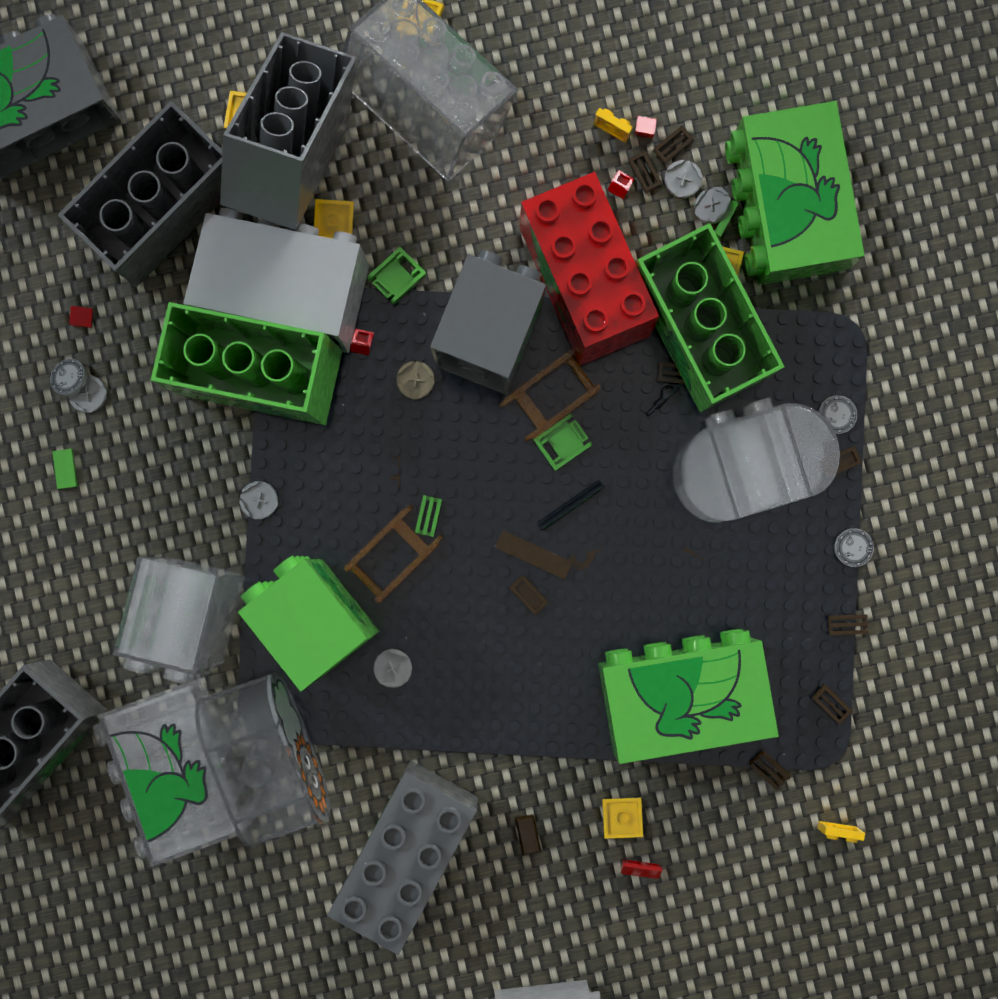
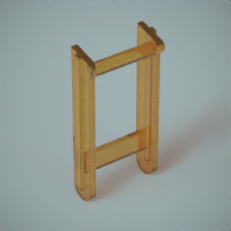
(532, 411)
(410, 537)

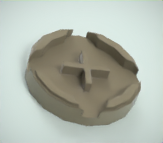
(415, 380)

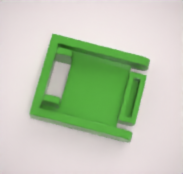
(394, 279)
(565, 440)

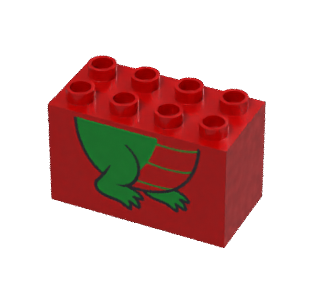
(587, 268)

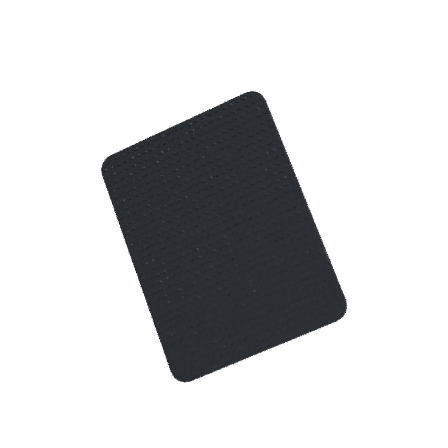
(480, 659)

